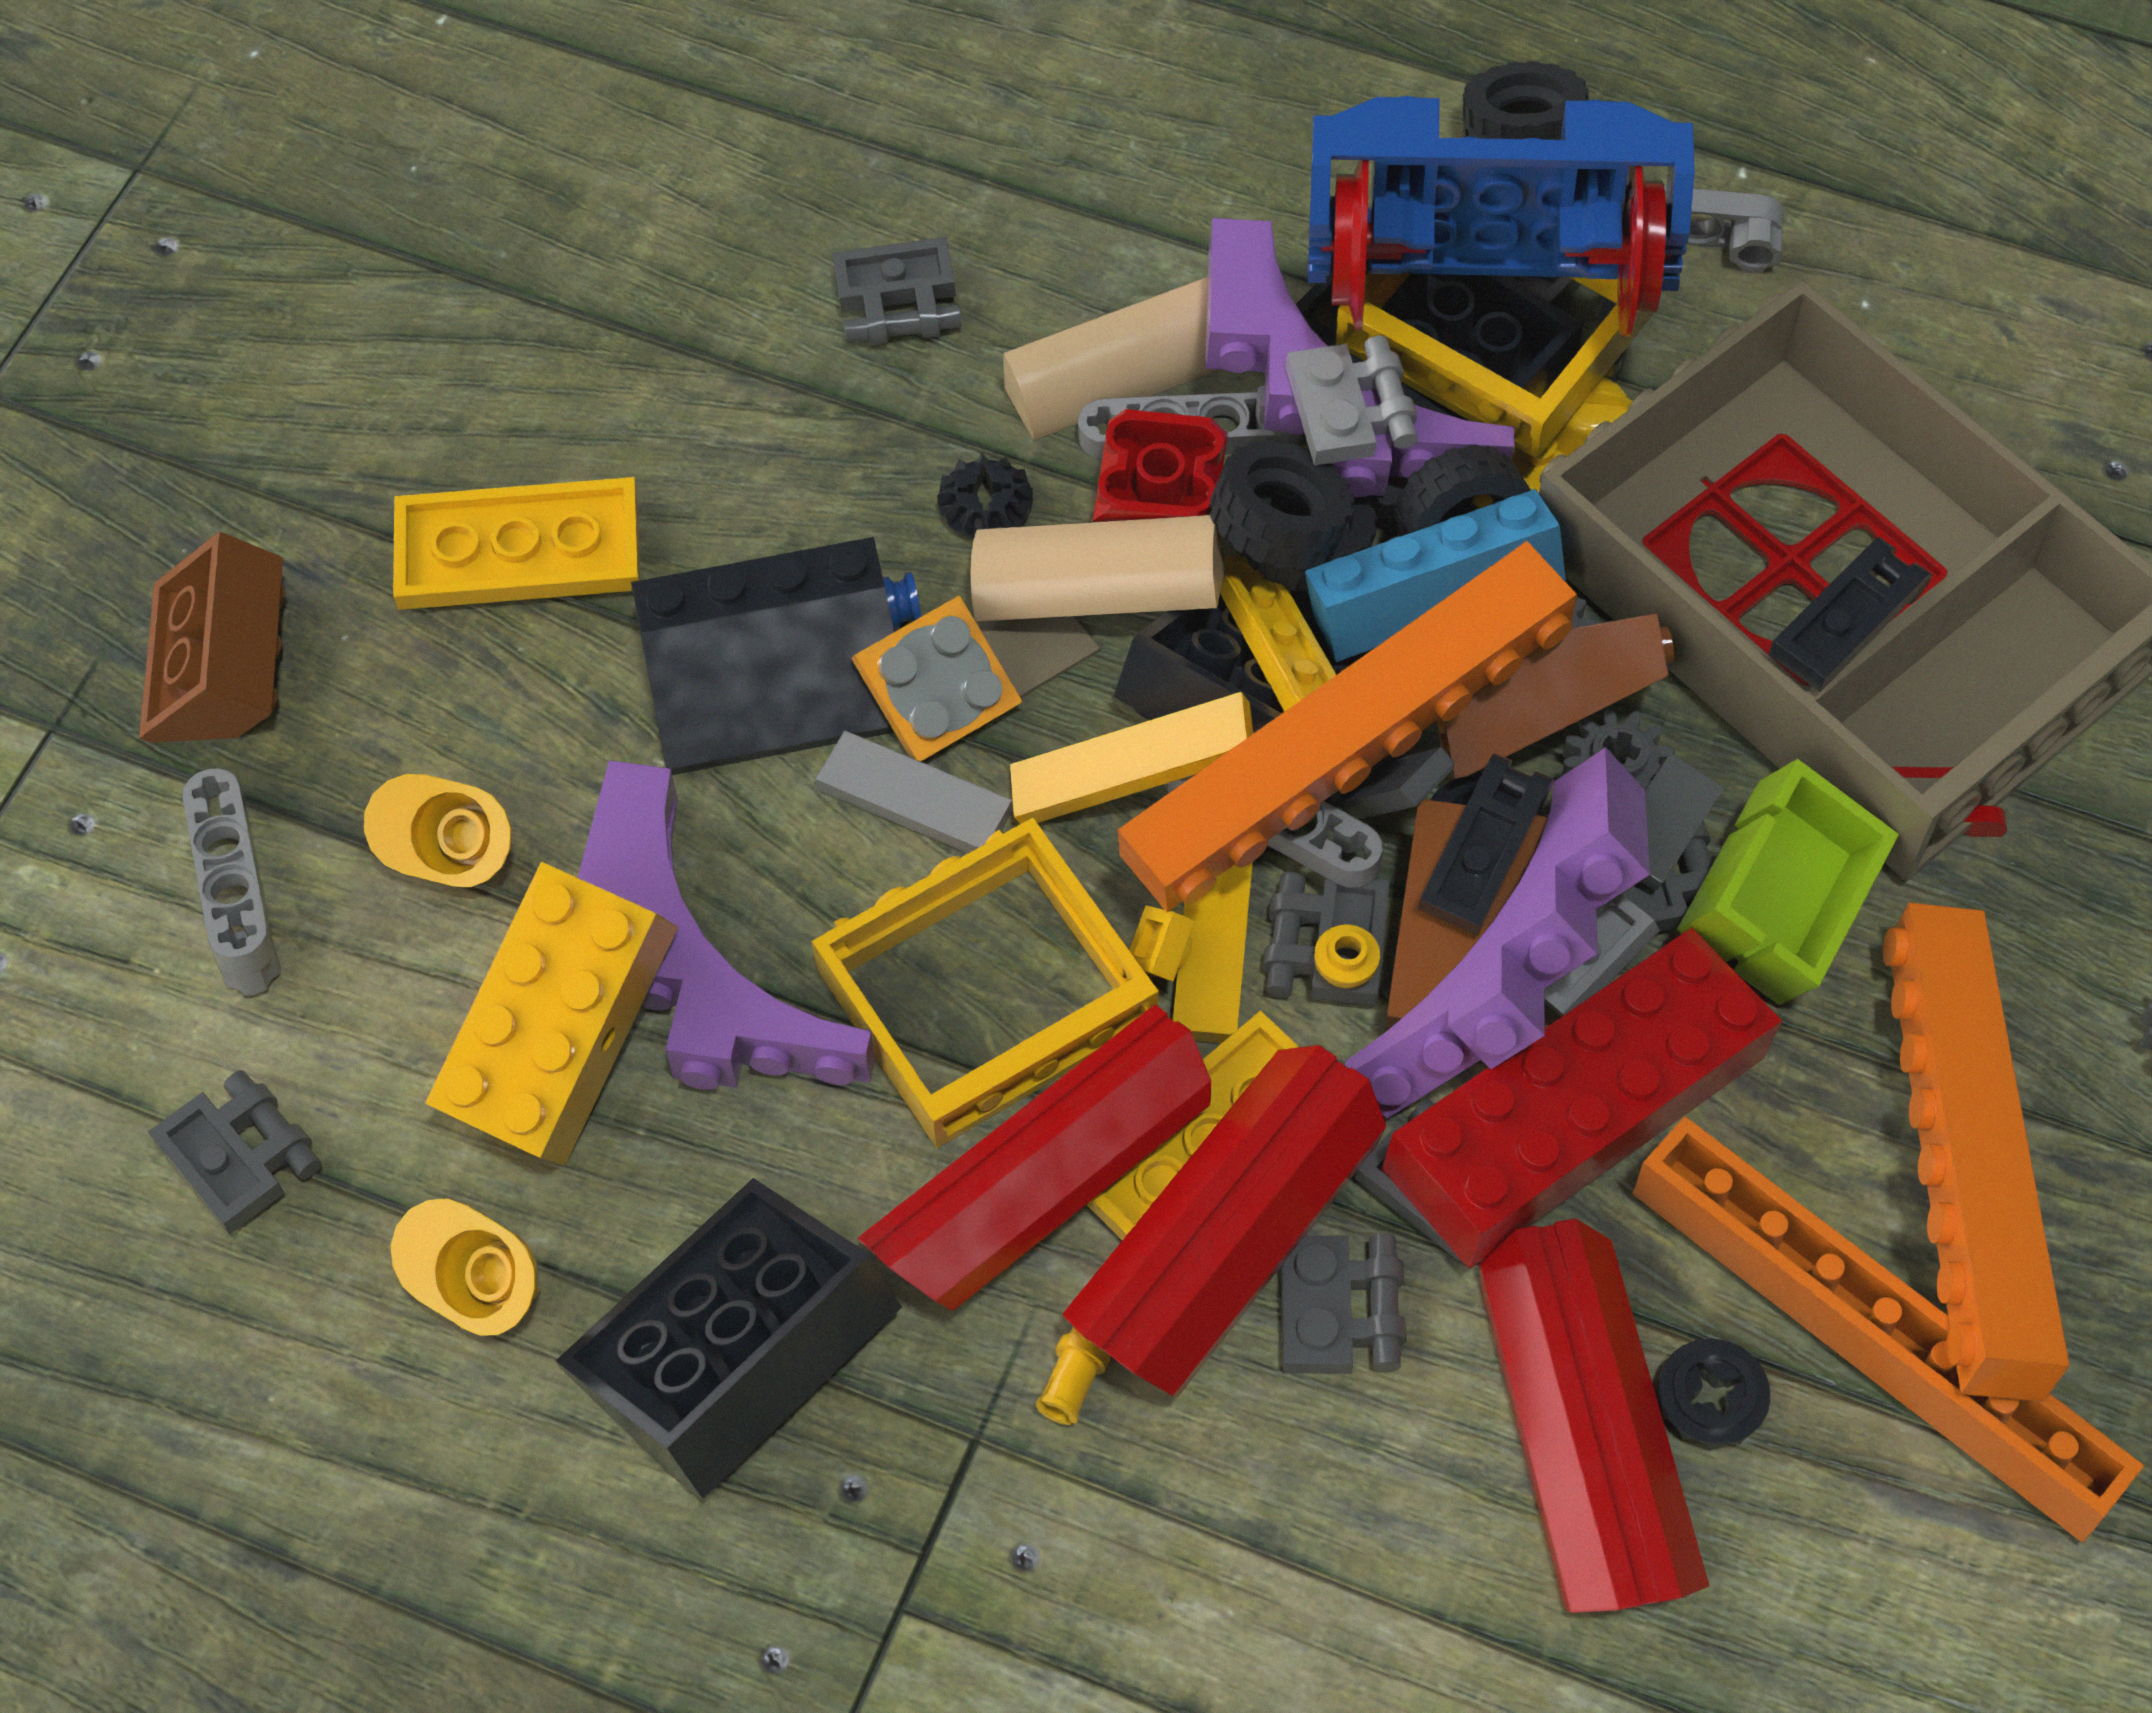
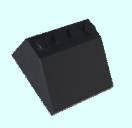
(1476, 315)
(762, 652)
(1198, 659)
(731, 1334)

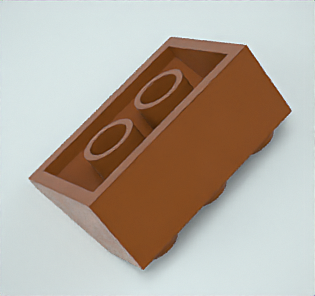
(213, 643)

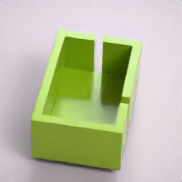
(1789, 881)

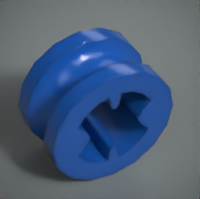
(902, 600)

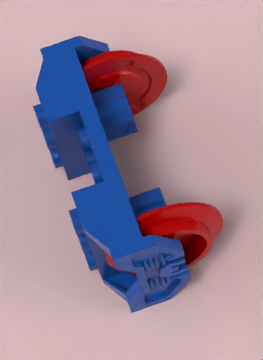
(1501, 202)

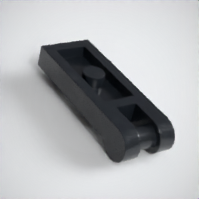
(1848, 614)
(1484, 845)

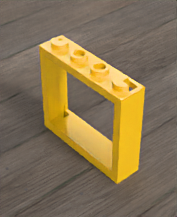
(1476, 390)
(1036, 1060)

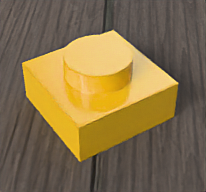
(1162, 942)

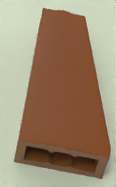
(1556, 689)
(1426, 944)

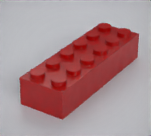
(1580, 1096)

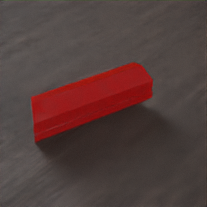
(1045, 1161)
(1230, 1217)
(1589, 1420)

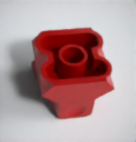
(1158, 466)

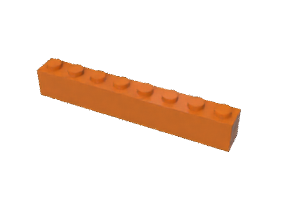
(1347, 727)
(1974, 1156)
(1878, 1326)

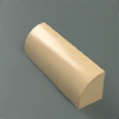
(1112, 356)
(1096, 568)

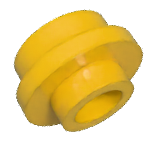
(1341, 971)

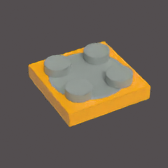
(936, 679)

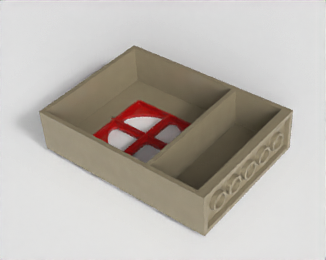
(1991, 671)

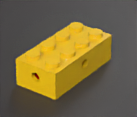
(552, 1014)

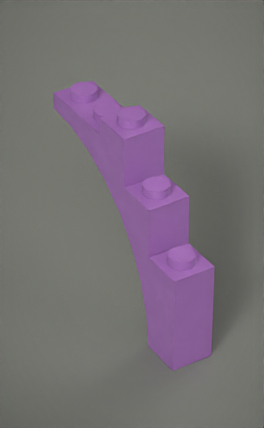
(1257, 324)
(1546, 929)
(718, 1012)

